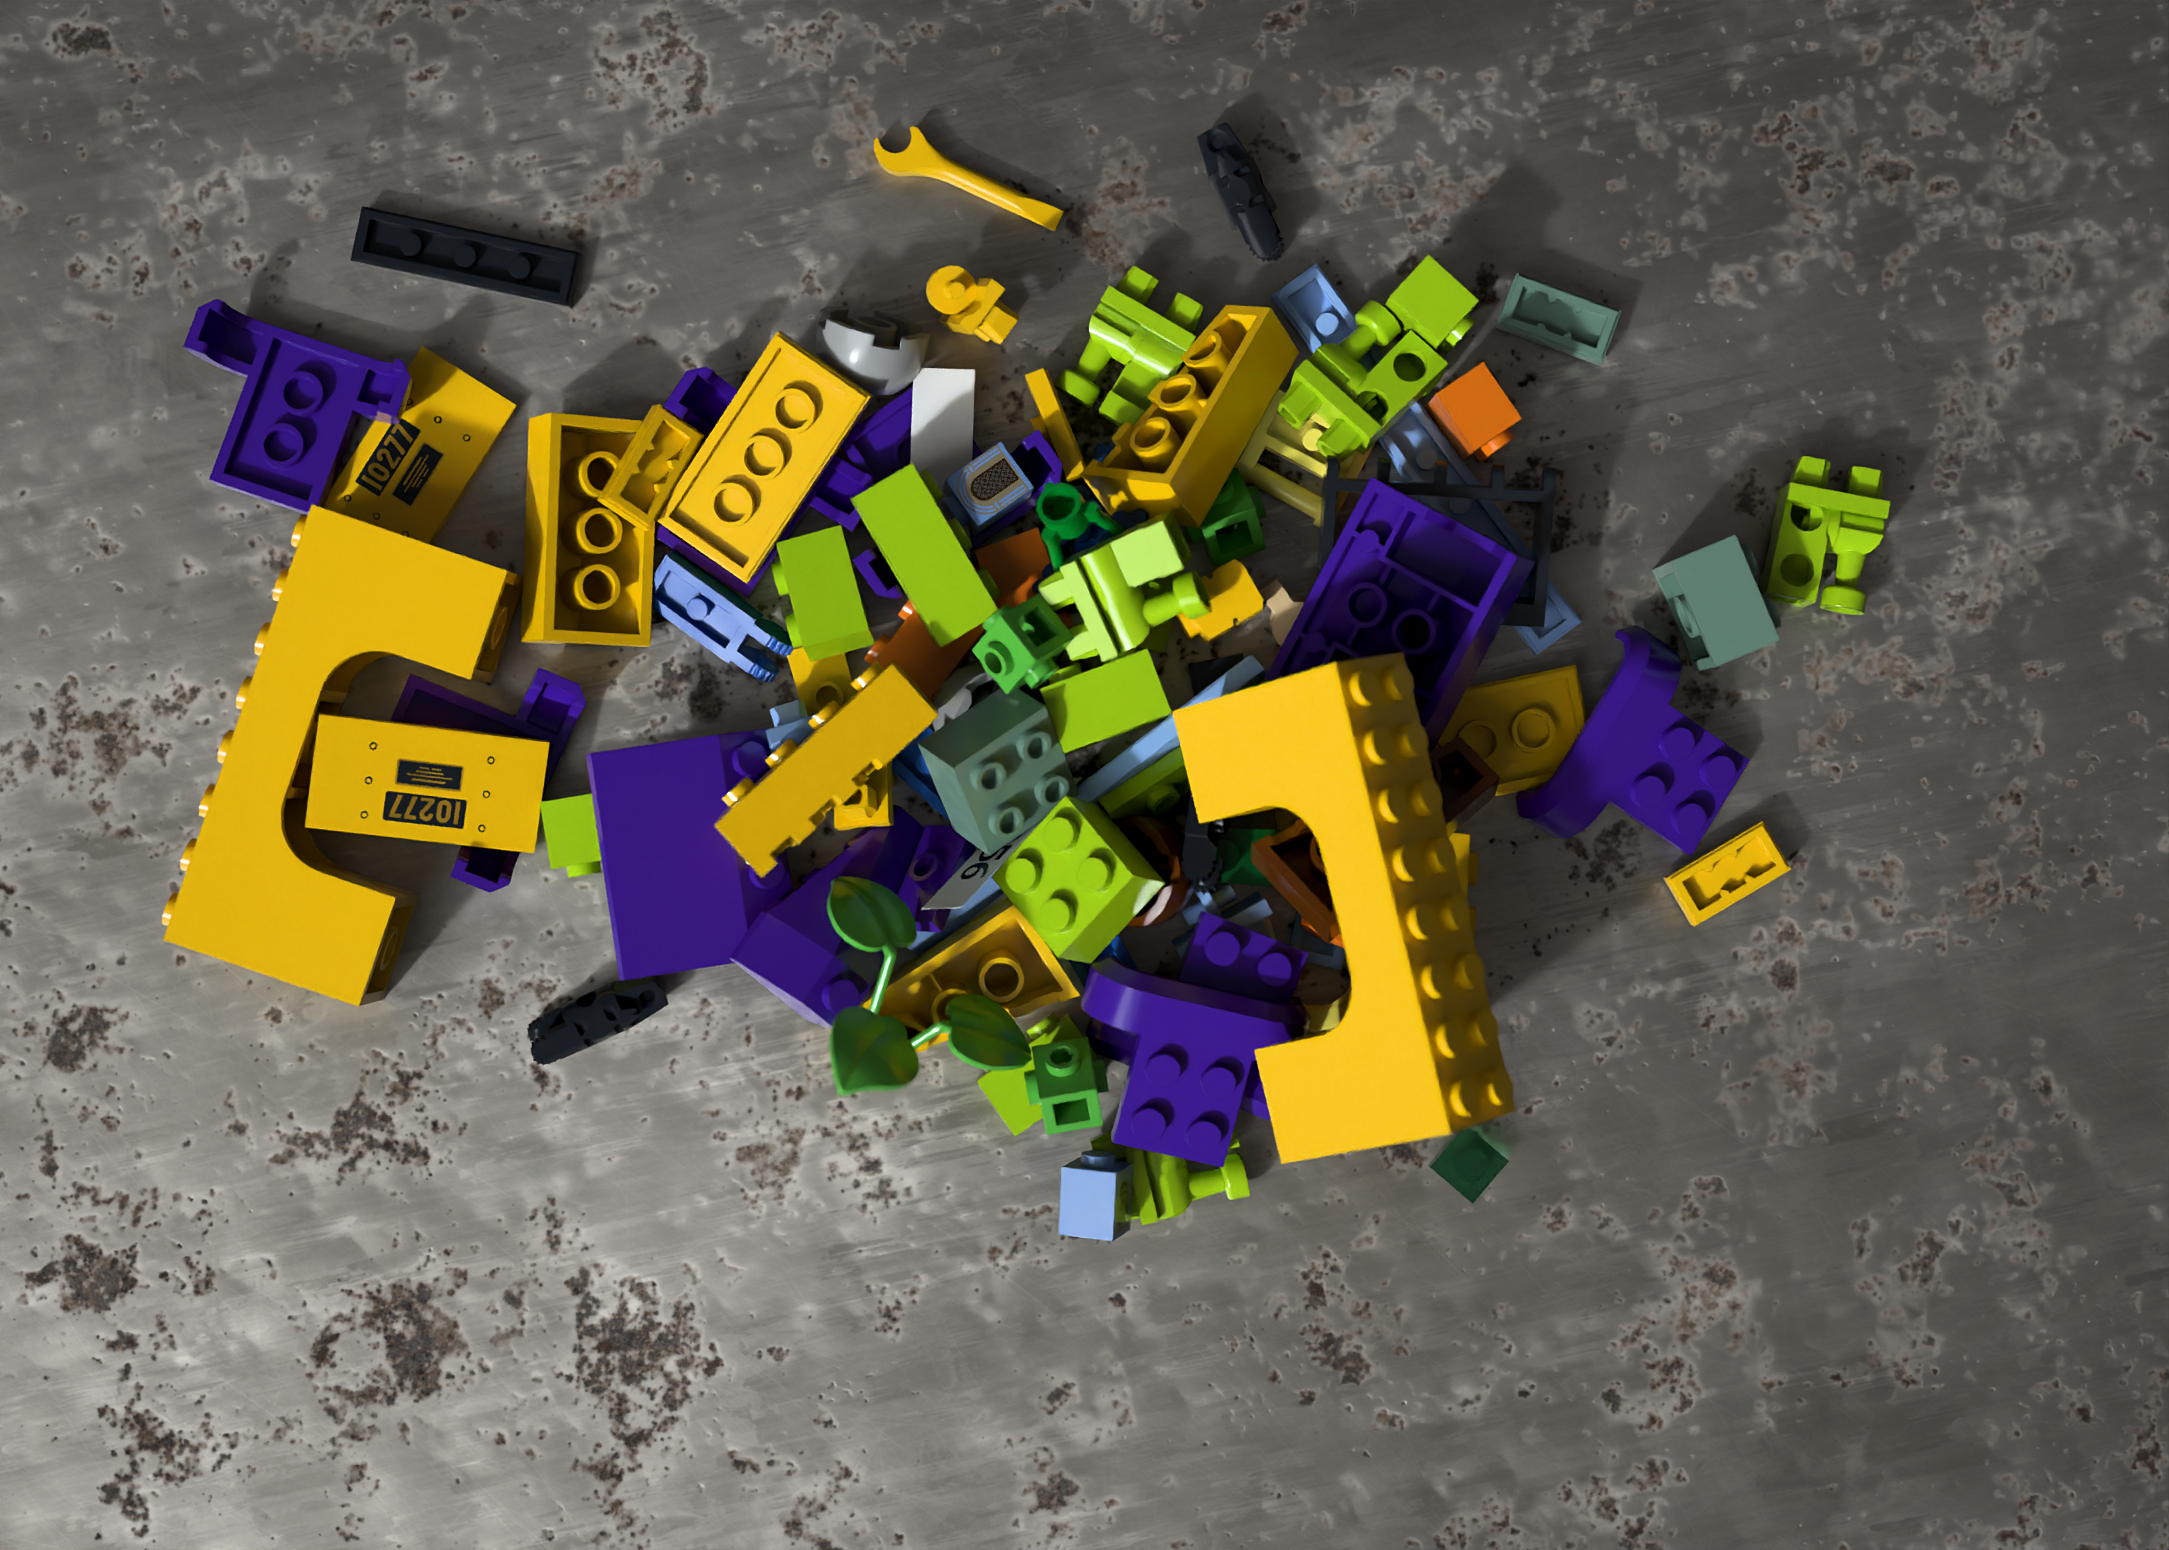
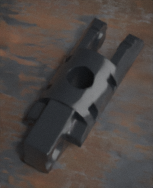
(1241, 191)
(595, 1017)

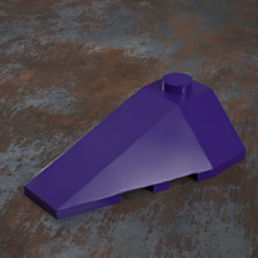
(797, 948)

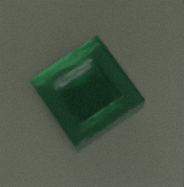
(1468, 1163)

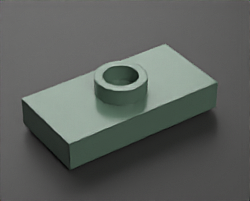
(1558, 319)

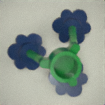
(1069, 516)

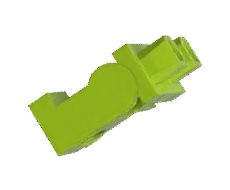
(1136, 338)
(1352, 399)
(1819, 522)
(1108, 590)
(1164, 1184)

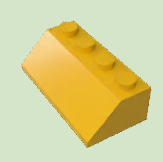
(582, 561)

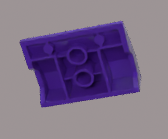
(1411, 587)
(669, 874)

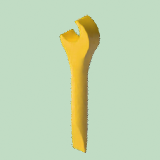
(925, 160)

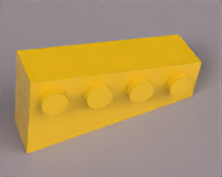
(1197, 420)
(824, 766)
(987, 957)

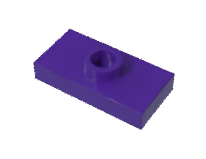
(935, 861)

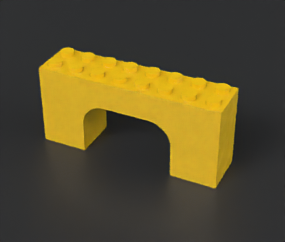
(254, 875)
(1419, 1028)

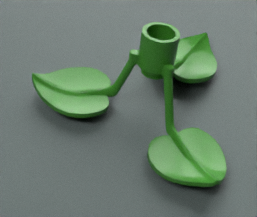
(875, 1050)

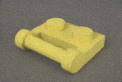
(1298, 448)

